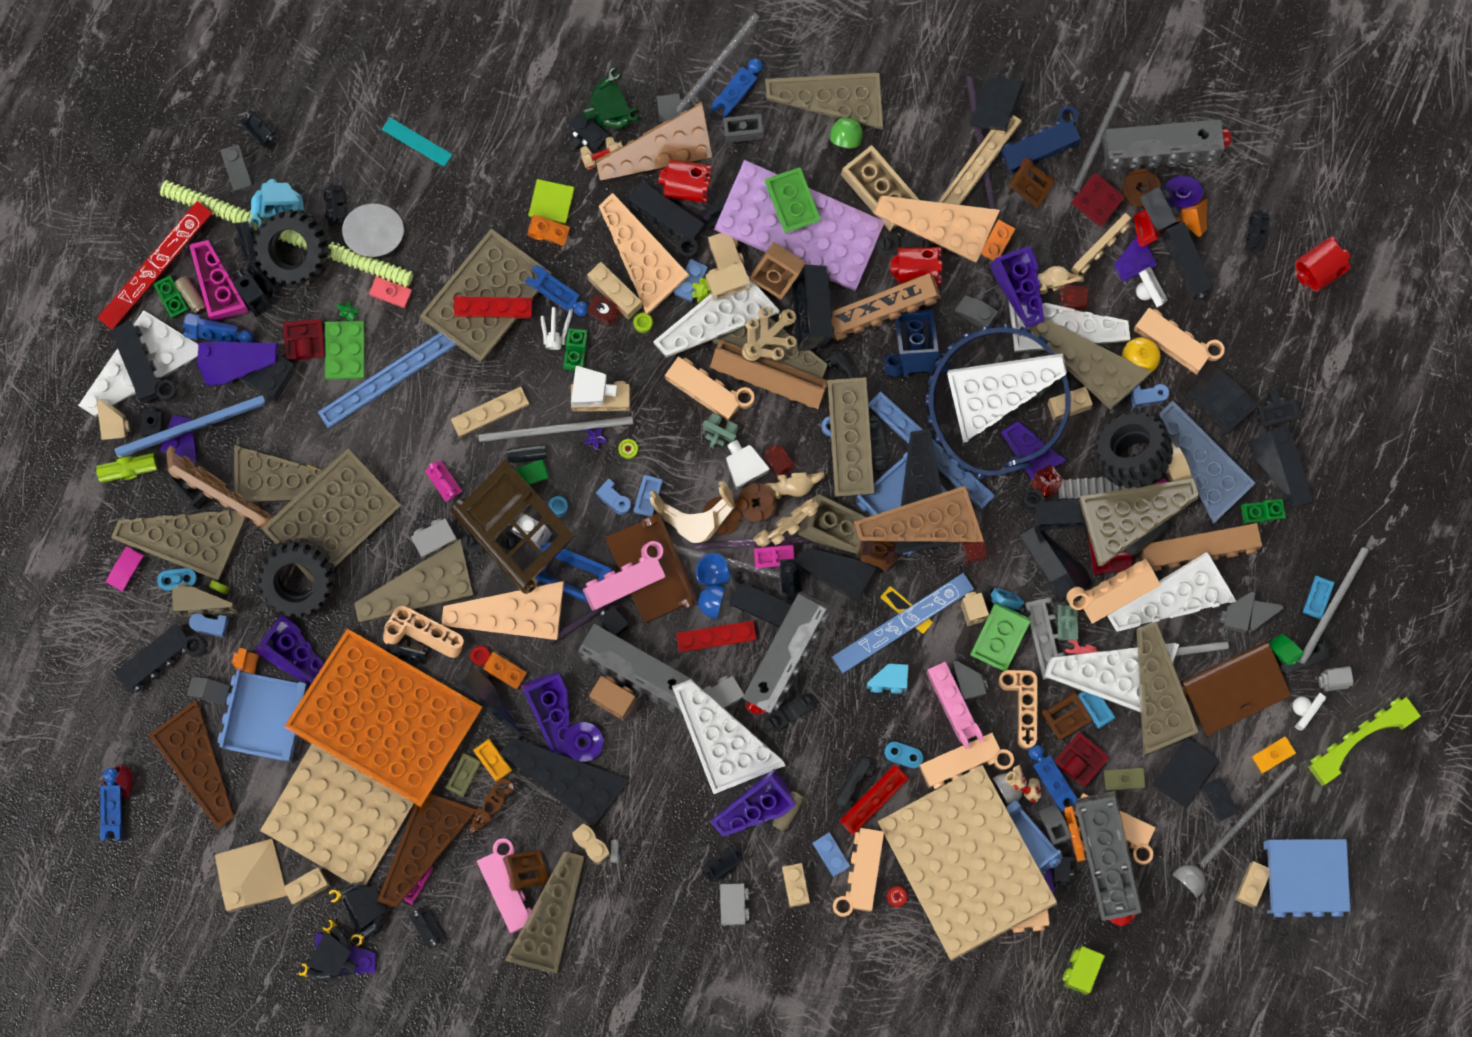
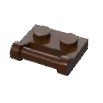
(1027, 187)
(1069, 721)
(525, 863)

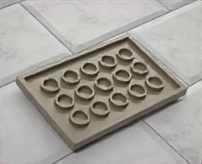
(491, 270)
(334, 510)

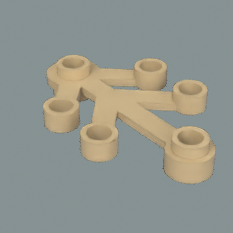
(766, 335)
(790, 524)

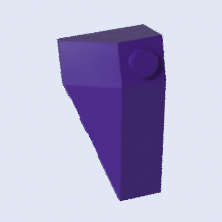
(1019, 281)
(231, 360)
(289, 651)
(550, 706)
(761, 802)

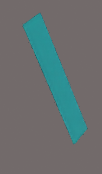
(416, 142)

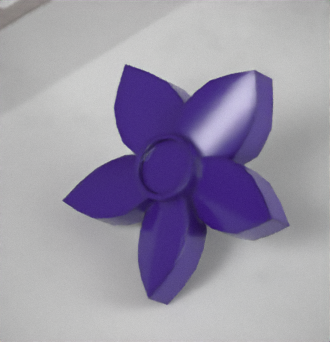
(595, 438)

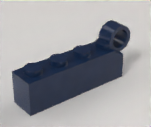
(1044, 143)

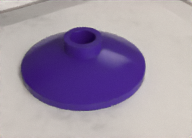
(1185, 186)
(593, 739)

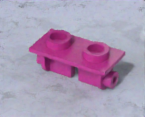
(443, 480)

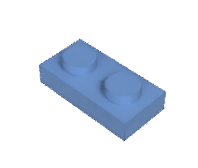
(696, 271)
(643, 504)
(831, 855)

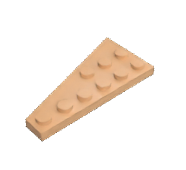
(947, 225)
(646, 260)
(511, 613)

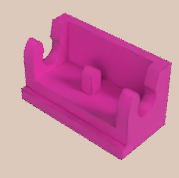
(771, 555)

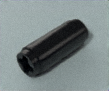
(526, 453)

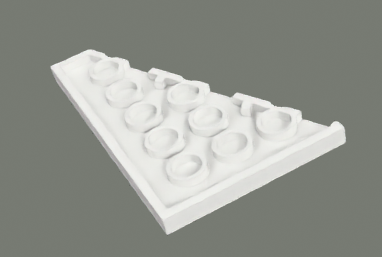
(167, 350)
(993, 390)
(1103, 674)
(723, 744)

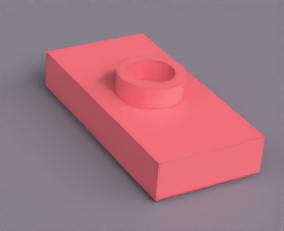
(390, 292)

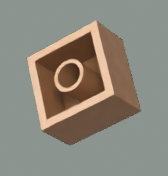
(777, 270)
(612, 697)

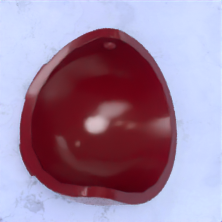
(123, 779)

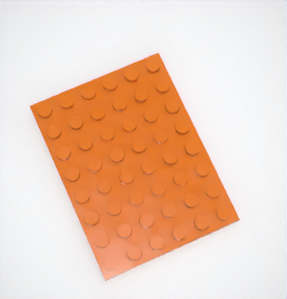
(383, 717)

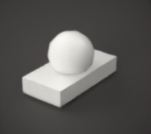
(1150, 288)
(1303, 707)

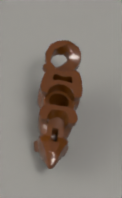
(492, 803)

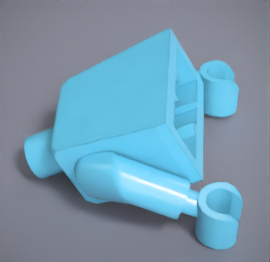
(274, 199)

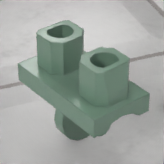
(712, 426)
(1067, 623)

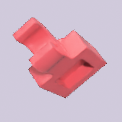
(1080, 650)

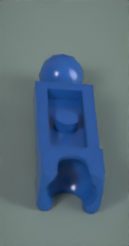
(737, 88)
(556, 291)
(214, 330)
(1051, 777)
(111, 806)

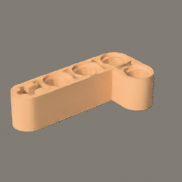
(422, 635)
(1031, 710)

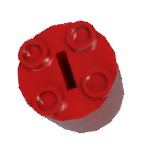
(686, 180)
(916, 262)
(1322, 264)

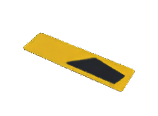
(900, 604)

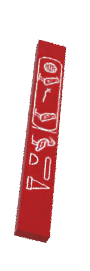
(154, 265)

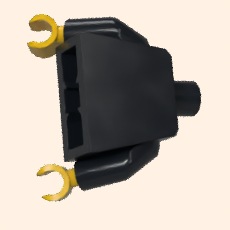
(362, 908)
(330, 956)

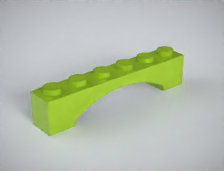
(1399, 715)

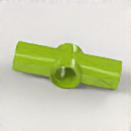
(126, 468)

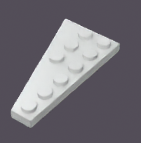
(714, 319)
(1085, 324)
(1180, 593)

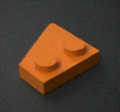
(1076, 834)

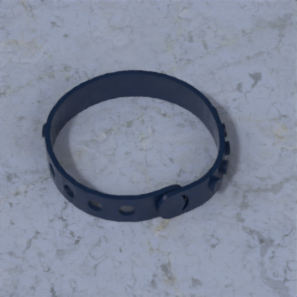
(1015, 462)

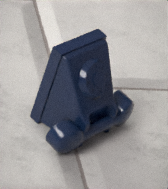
(915, 344)

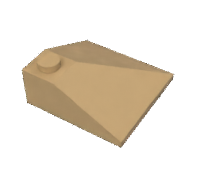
(250, 875)

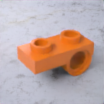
(546, 229)
(998, 240)
(245, 661)
(504, 670)

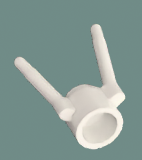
(553, 339)

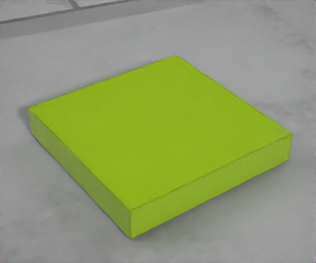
(551, 201)

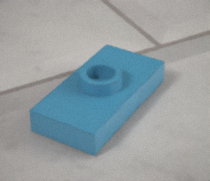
(1318, 597)
(1097, 709)

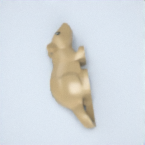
(1056, 278)
(798, 485)

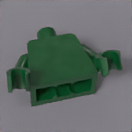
(609, 104)

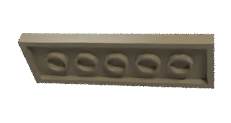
(850, 437)

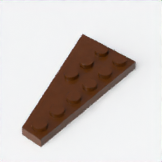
(190, 753)
(423, 841)

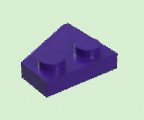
(1134, 261)
(183, 444)

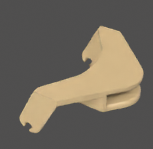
(700, 526)

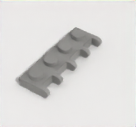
(1042, 633)

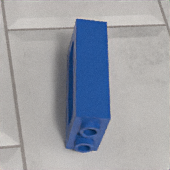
(579, 562)

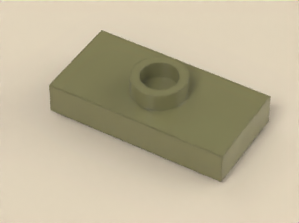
(463, 775)
(1124, 779)

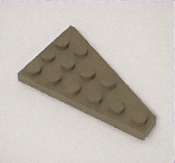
(1127, 515)
(191, 541)

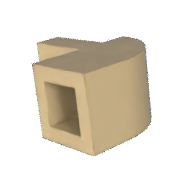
(1179, 467)

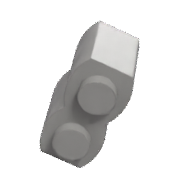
(1336, 679)

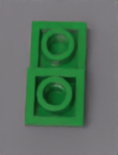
(170, 296)
(575, 348)
(533, 472)
(1263, 511)
(1285, 649)

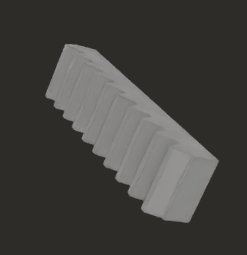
(1076, 488)

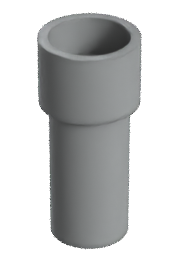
(614, 857)

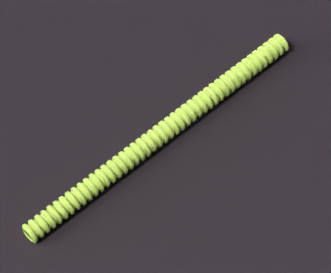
(235, 214)

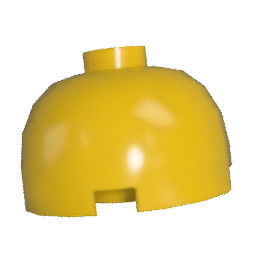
(1143, 353)

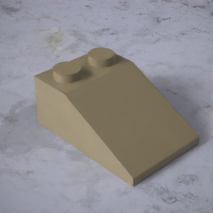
(832, 525)
(191, 600)

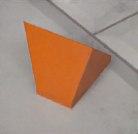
(1196, 217)

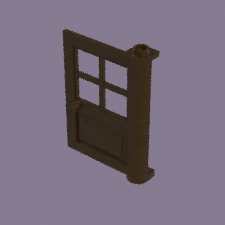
(496, 507)

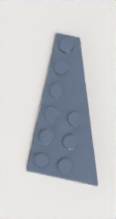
(1215, 474)

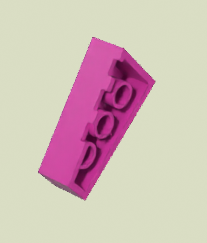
(217, 289)

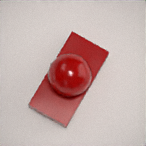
(1145, 229)

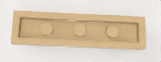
(1107, 239)
(490, 412)

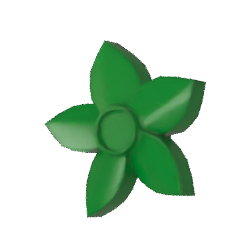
(347, 311)

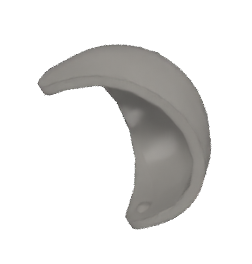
(1009, 793)
(1192, 877)

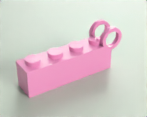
(626, 581)
(954, 704)
(509, 902)

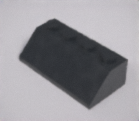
(812, 307)

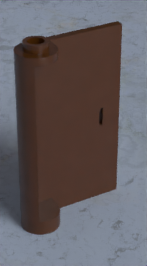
(665, 593)
(1240, 680)

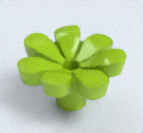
(702, 290)

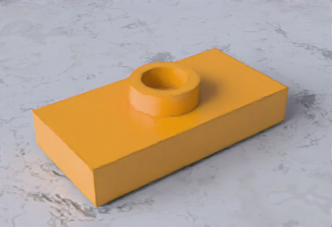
(1273, 755)
(492, 760)

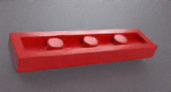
(492, 307)
(716, 636)
(873, 799)

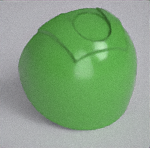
(847, 133)

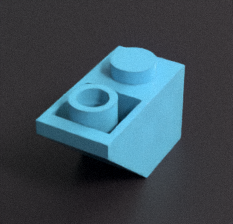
(891, 677)

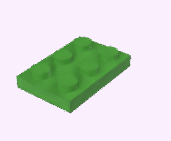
(792, 200)
(344, 350)
(1000, 637)

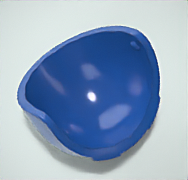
(712, 570)
(710, 601)

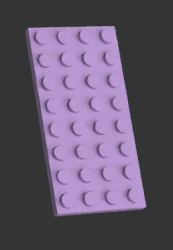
(838, 241)

